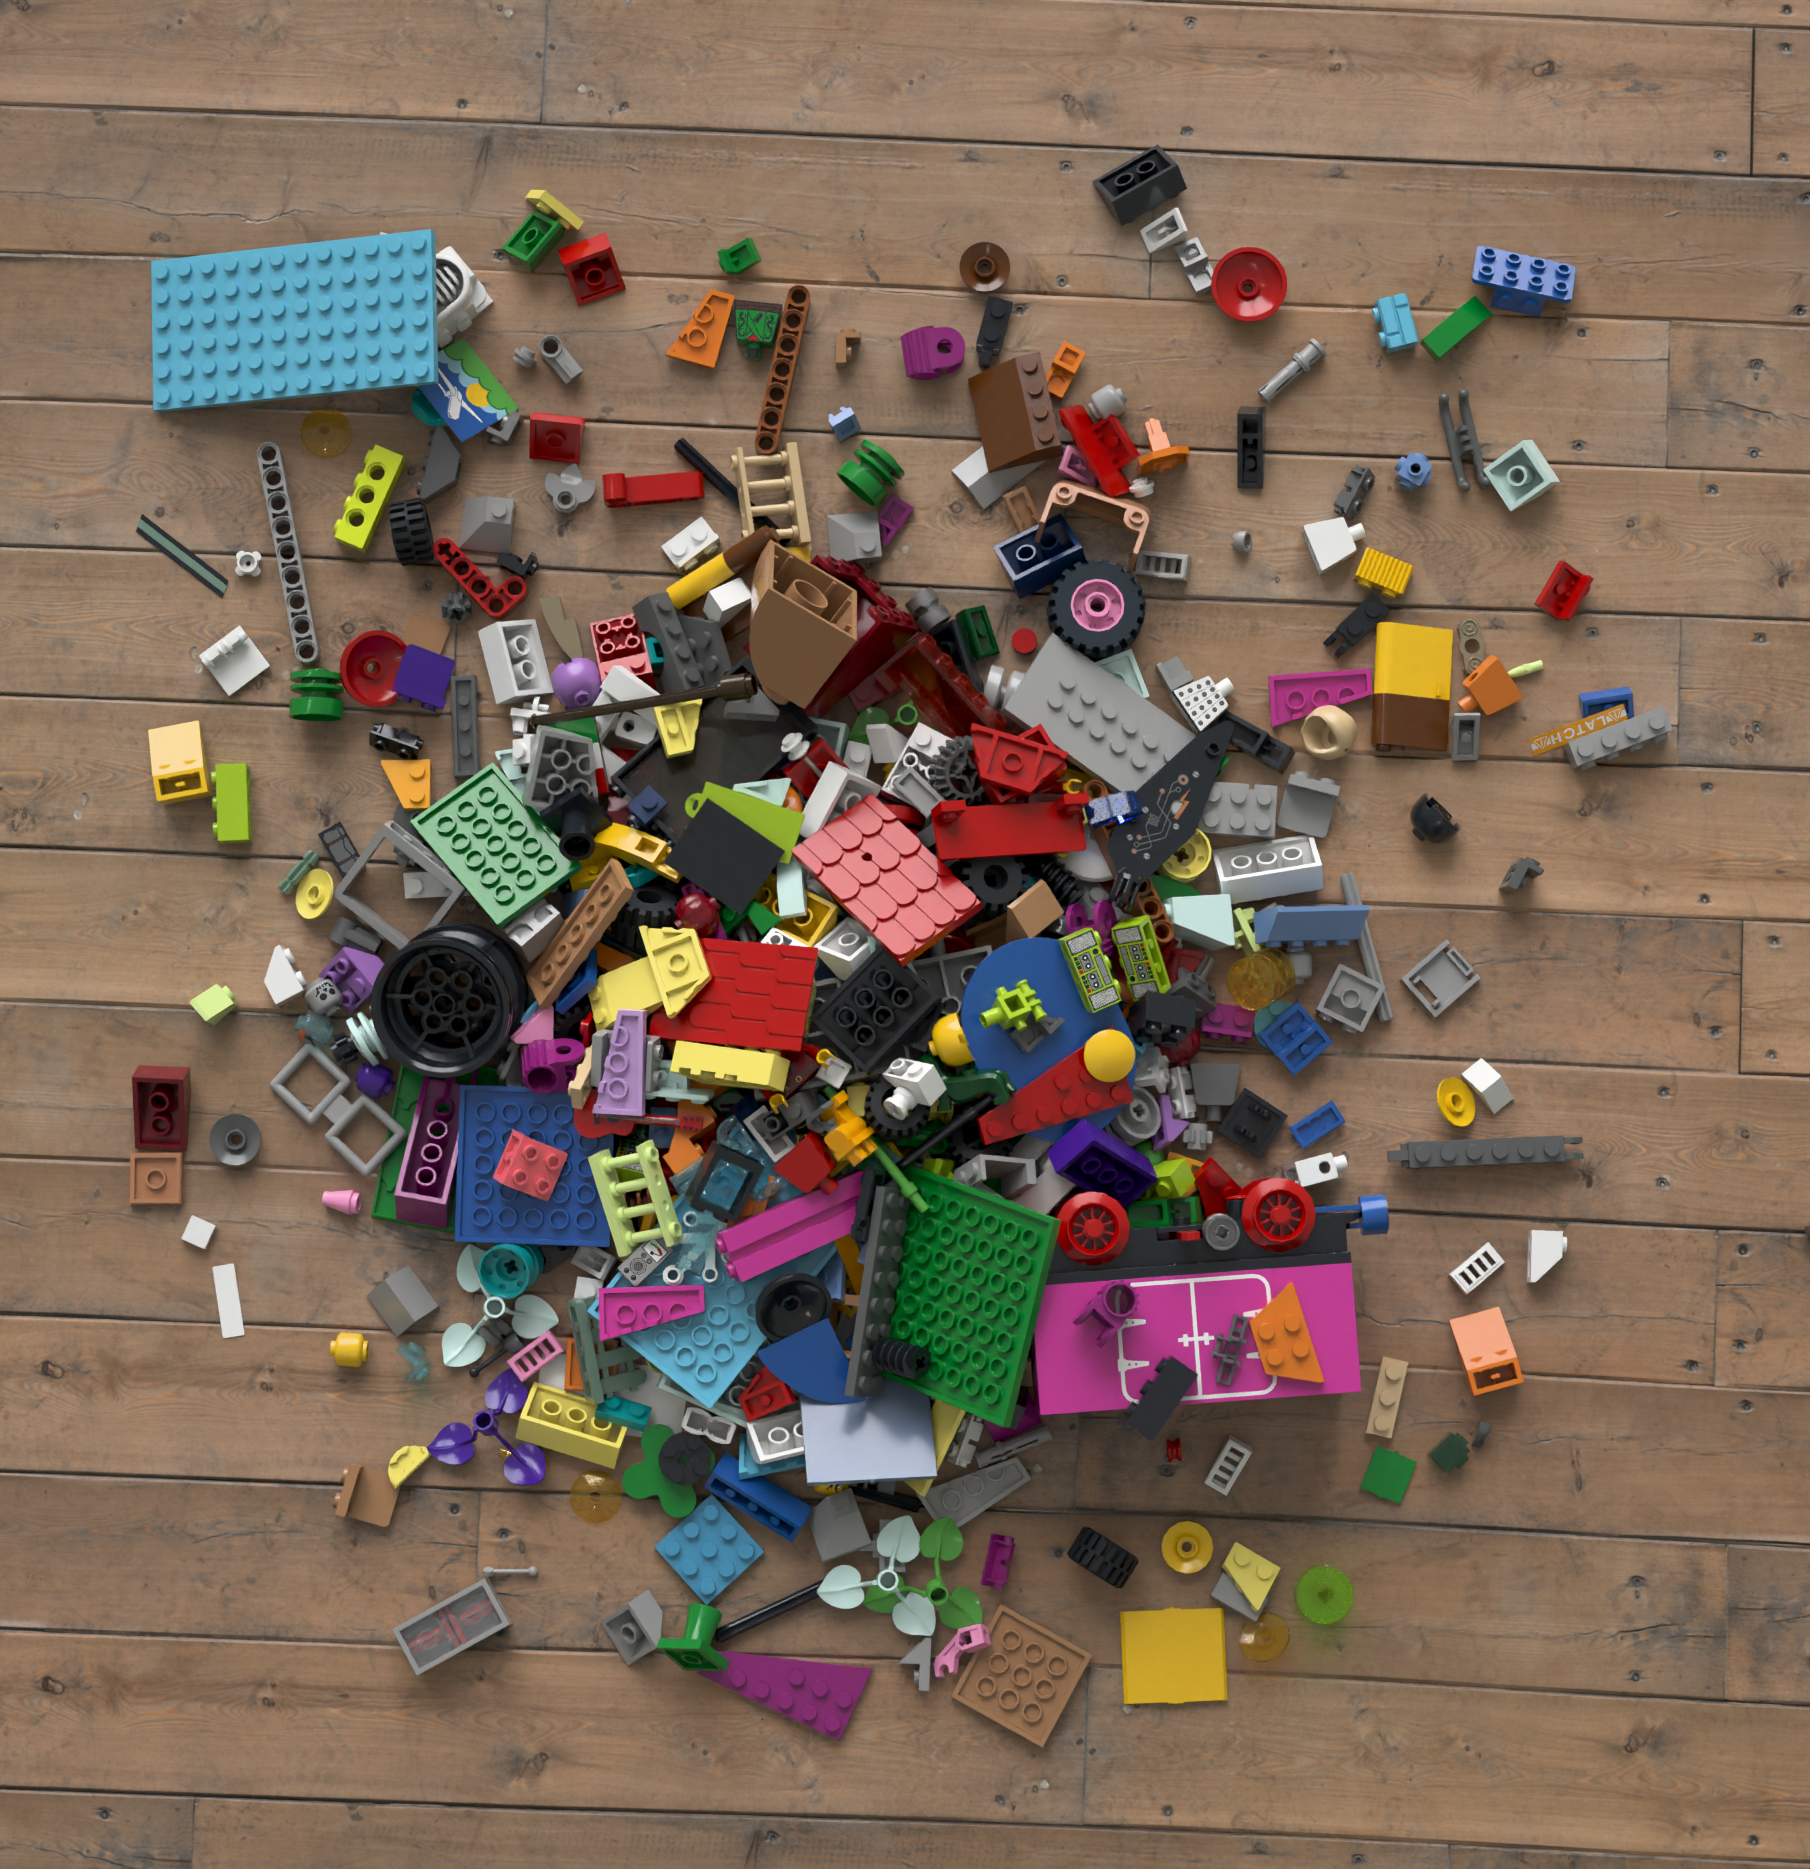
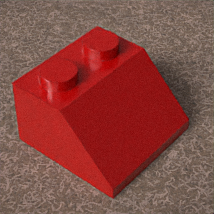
(591, 269)

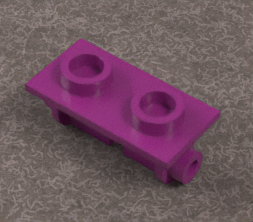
(999, 1551)

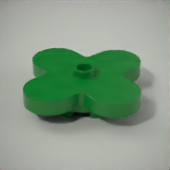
(647, 1479)

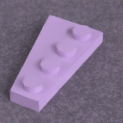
(625, 1067)

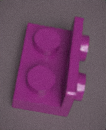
(1228, 1021)

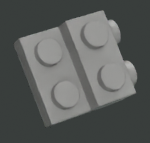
(1349, 999)

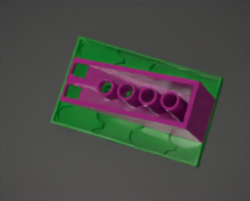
(421, 1173)

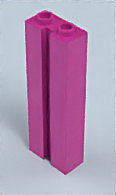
(789, 1228)

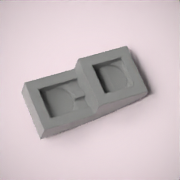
(1195, 265)

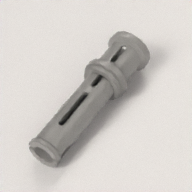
(1300, 363)

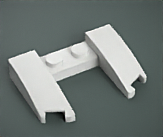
(617, 687)

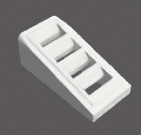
(1458, 1279)
(1225, 1451)

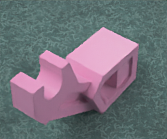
(956, 1647)

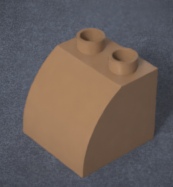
(798, 625)

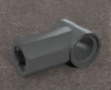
(350, 935)

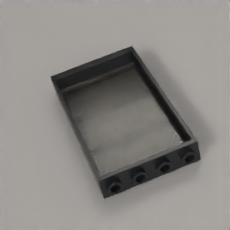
(723, 754)

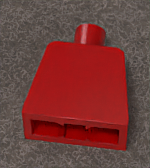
(809, 1165)

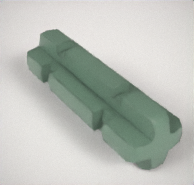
(298, 872)

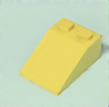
(624, 988)

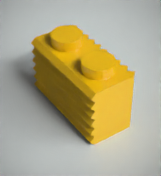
(1383, 573)

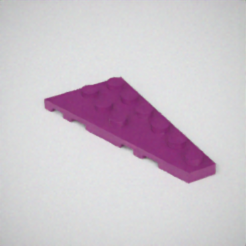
(801, 1689)

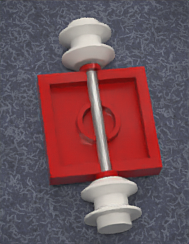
(808, 762)

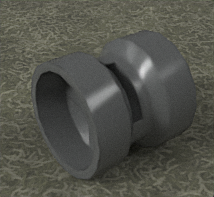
(495, 1330)

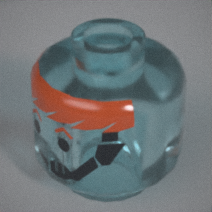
(314, 1029)

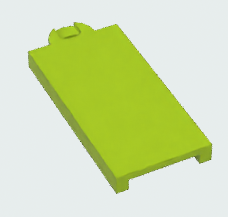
(770, 820)

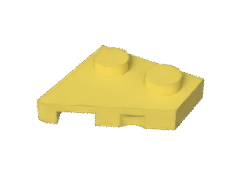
(551, 206)
(678, 726)

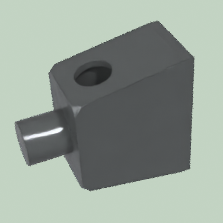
(1214, 1087)

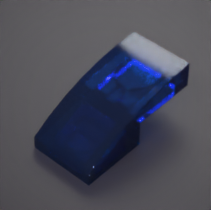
(1113, 807)

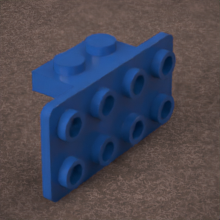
(1522, 280)

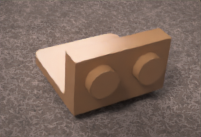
(366, 1495)

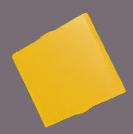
(1173, 1655)

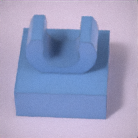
(844, 423)

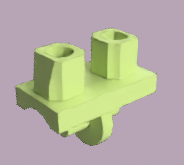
(1242, 932)

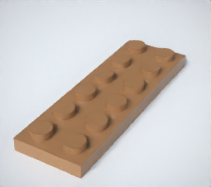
(580, 933)

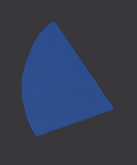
(811, 1363)

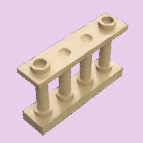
(791, 482)

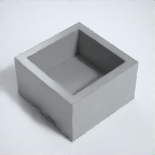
(532, 929)

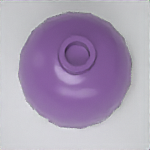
(577, 683)

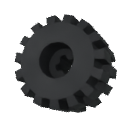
(1003, 881)
(648, 906)

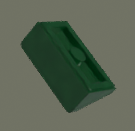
(979, 632)

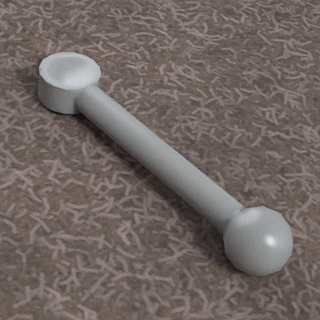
(489, 1571)

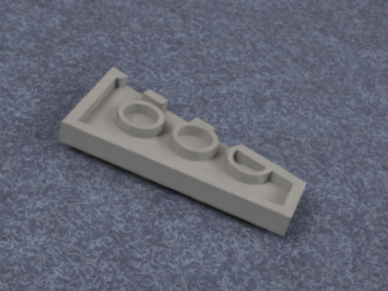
(974, 1492)

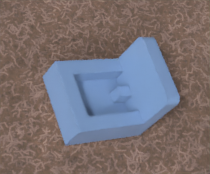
(662, 1135)

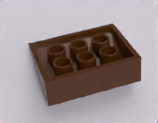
(1015, 413)

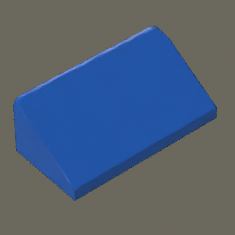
(1599, 701)

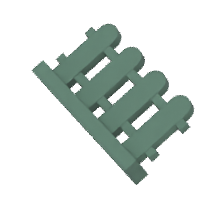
(591, 1362)

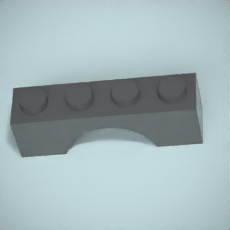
(659, 617)

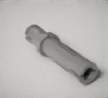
(1004, 1449)

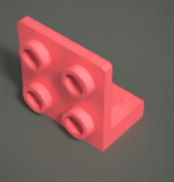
(530, 1166)

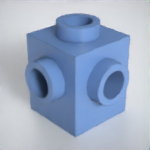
(1408, 479)

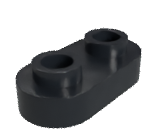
(555, 1256)

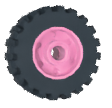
(1101, 587)

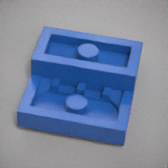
(1295, 1038)

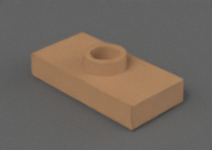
(1021, 508)

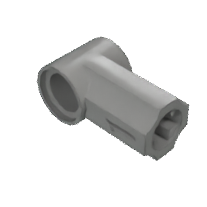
(560, 361)

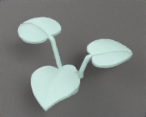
(530, 1319)
(900, 1542)

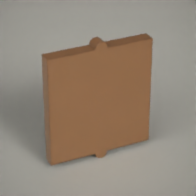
(426, 633)

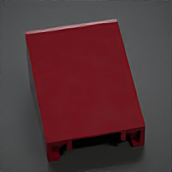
(879, 634)

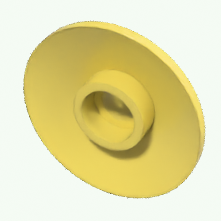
(314, 894)

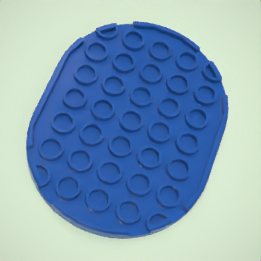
(1047, 973)

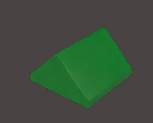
(534, 240)

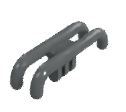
(1462, 441)

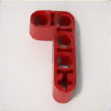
(652, 489)
(475, 576)

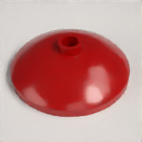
(1252, 268)
(385, 654)

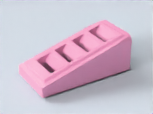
(530, 1348)

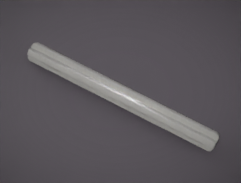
(1366, 947)

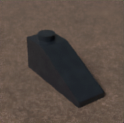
(1251, 446)

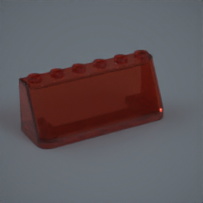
(939, 689)

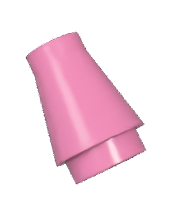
(343, 1201)

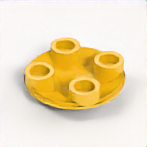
(1109, 1055)

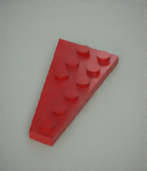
(1052, 1098)

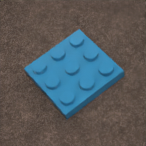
(709, 1549)

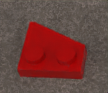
(1214, 1187)
(765, 1395)

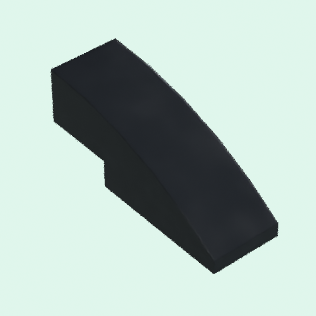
(1258, 743)

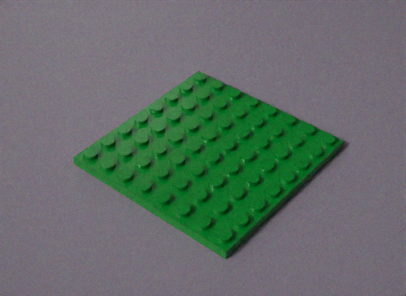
(971, 1292)

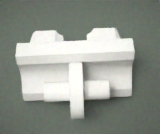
(521, 717)

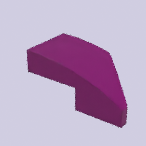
(893, 517)

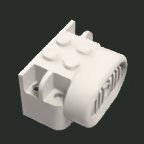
(458, 295)

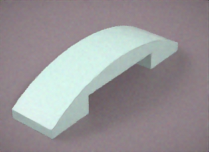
(790, 887)

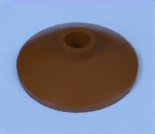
(989, 255)

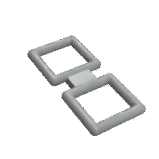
(338, 1109)

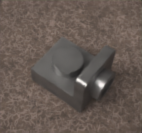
(509, 426)

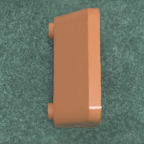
(1093, 501)

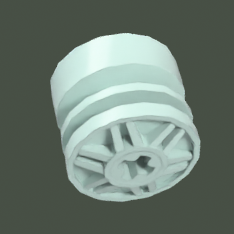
(366, 1039)

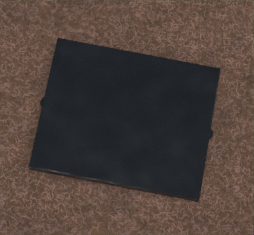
(724, 856)

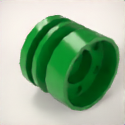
(867, 477)
(316, 696)

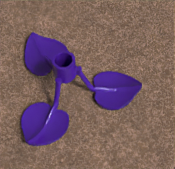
(454, 1442)

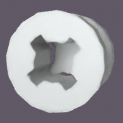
(900, 1103)

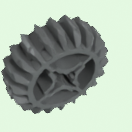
(957, 754)

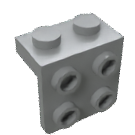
(1307, 804)

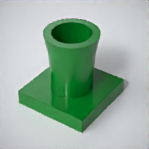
(695, 1648)

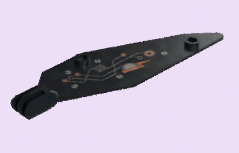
(1171, 809)

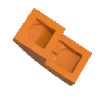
(1063, 369)

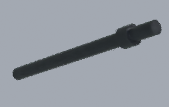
(969, 1112)

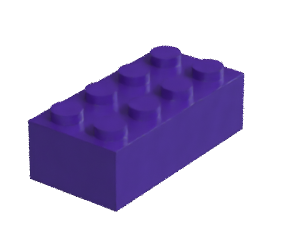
(1102, 1163)

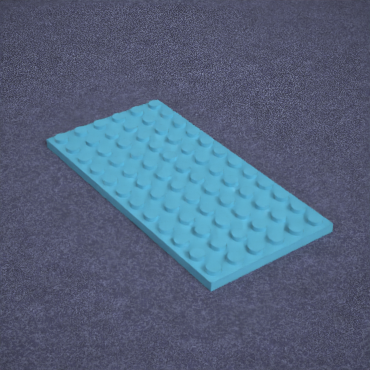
(295, 321)
(714, 1346)

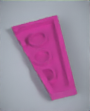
(1300, 694)
(638, 1308)

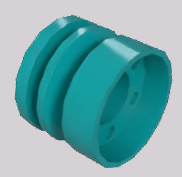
(507, 1277)

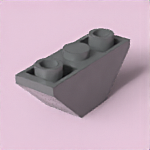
(440, 467)

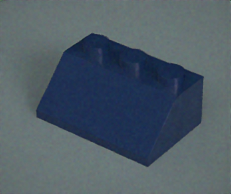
(1036, 565)

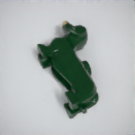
(970, 1084)

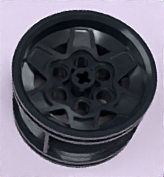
(420, 1043)

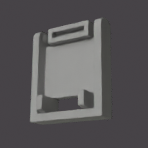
(1443, 976)

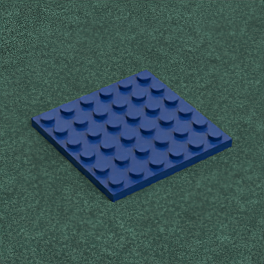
(505, 1215)

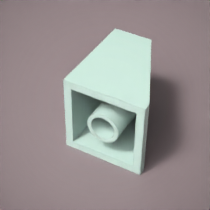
(1202, 920)

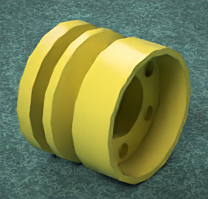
(1196, 859)

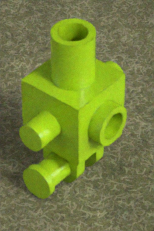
(1013, 1008)

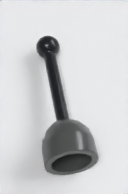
(512, 1344)

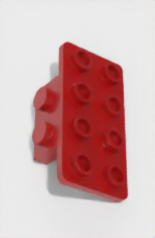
(1103, 446)

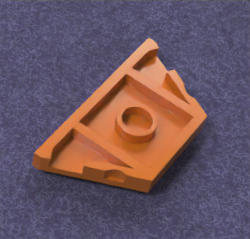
(1285, 1339)

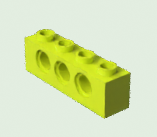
(361, 536)

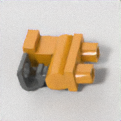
(845, 1131)

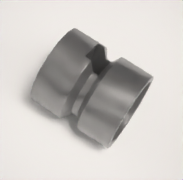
(928, 610)
(1220, 1231)

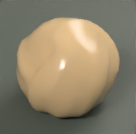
(1329, 732)

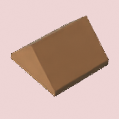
(1032, 912)

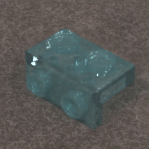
(415, 1355)

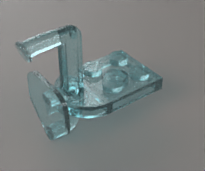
(683, 1179)

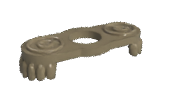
(1470, 630)

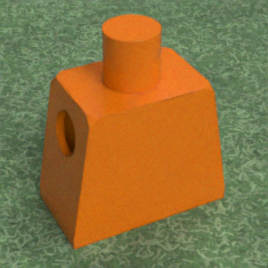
(1489, 688)

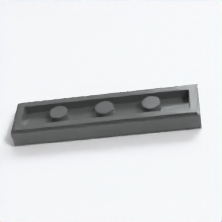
(465, 726)

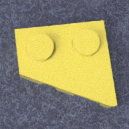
(1250, 1573)

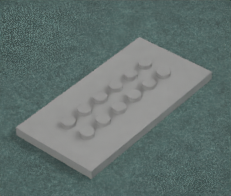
(1095, 718)

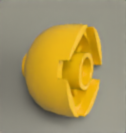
(950, 1041)

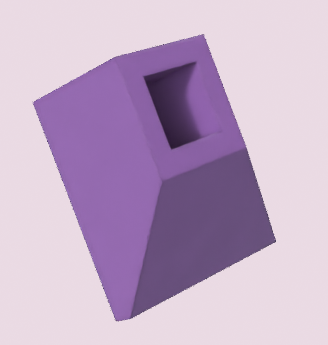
(353, 975)

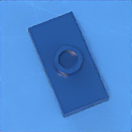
(1317, 1125)

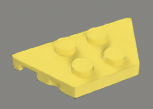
(676, 964)

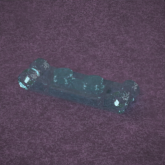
(702, 1231)

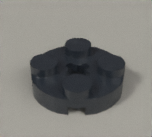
(693, 1446)

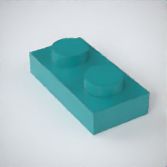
(624, 1413)

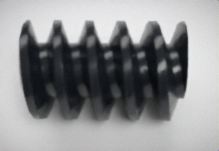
(1059, 881)
(901, 1358)

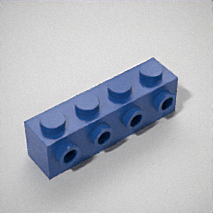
(759, 1495)

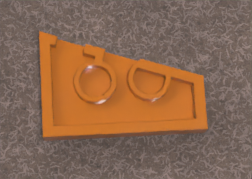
(704, 334)

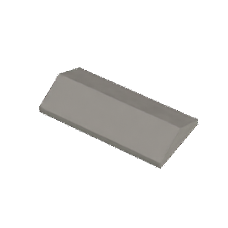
(987, 486)

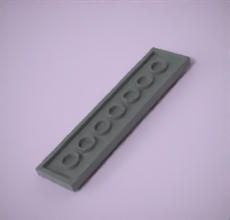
(877, 1289)

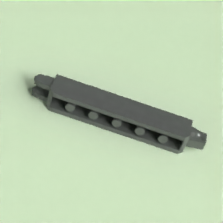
(1485, 1152)

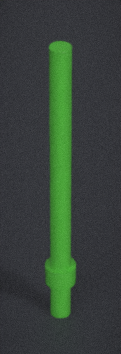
(908, 1188)

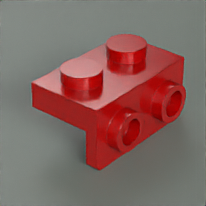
(1564, 592)

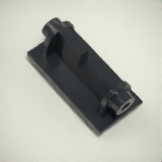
(384, 739)

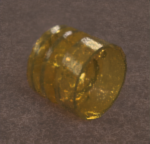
(1261, 978)

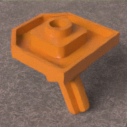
(1161, 455)

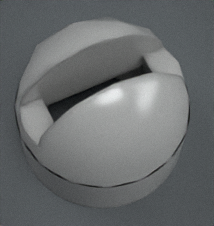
(1243, 541)

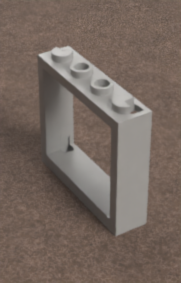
(422, 856)

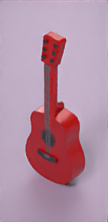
(601, 1125)

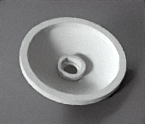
(1088, 864)

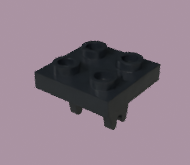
(1252, 1123)

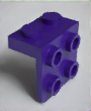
(423, 677)

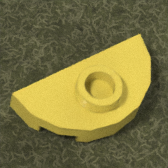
(405, 1463)

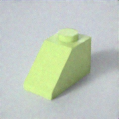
(214, 1003)

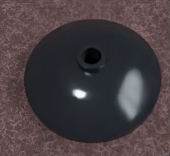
(781, 1317)

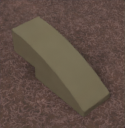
(564, 630)

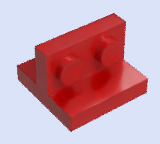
(556, 437)

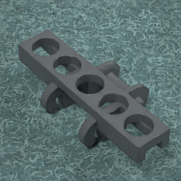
(1220, 1338)

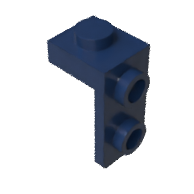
(645, 809)

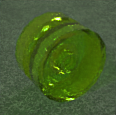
(1338, 1598)

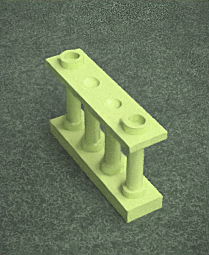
(614, 1202)

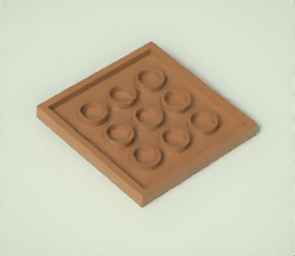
(1022, 1676)

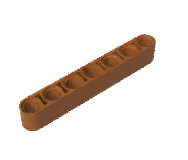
(782, 359)
(1147, 894)

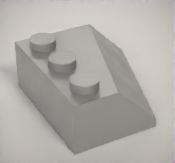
(558, 766)

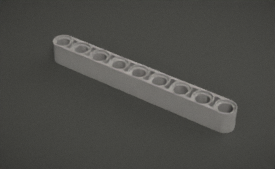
(285, 542)

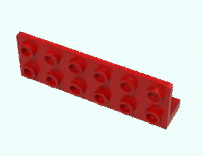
(1009, 828)

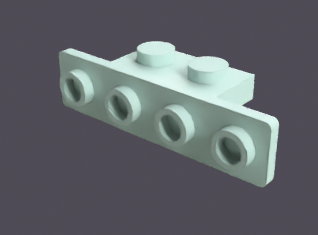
(676, 1087)

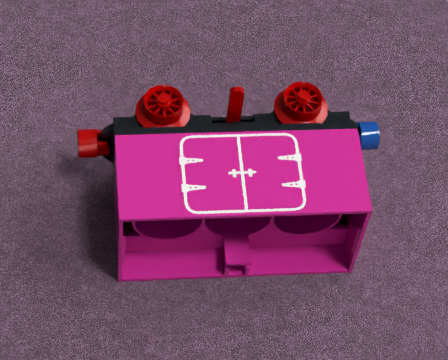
(1191, 1296)

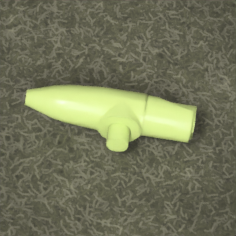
(1526, 669)

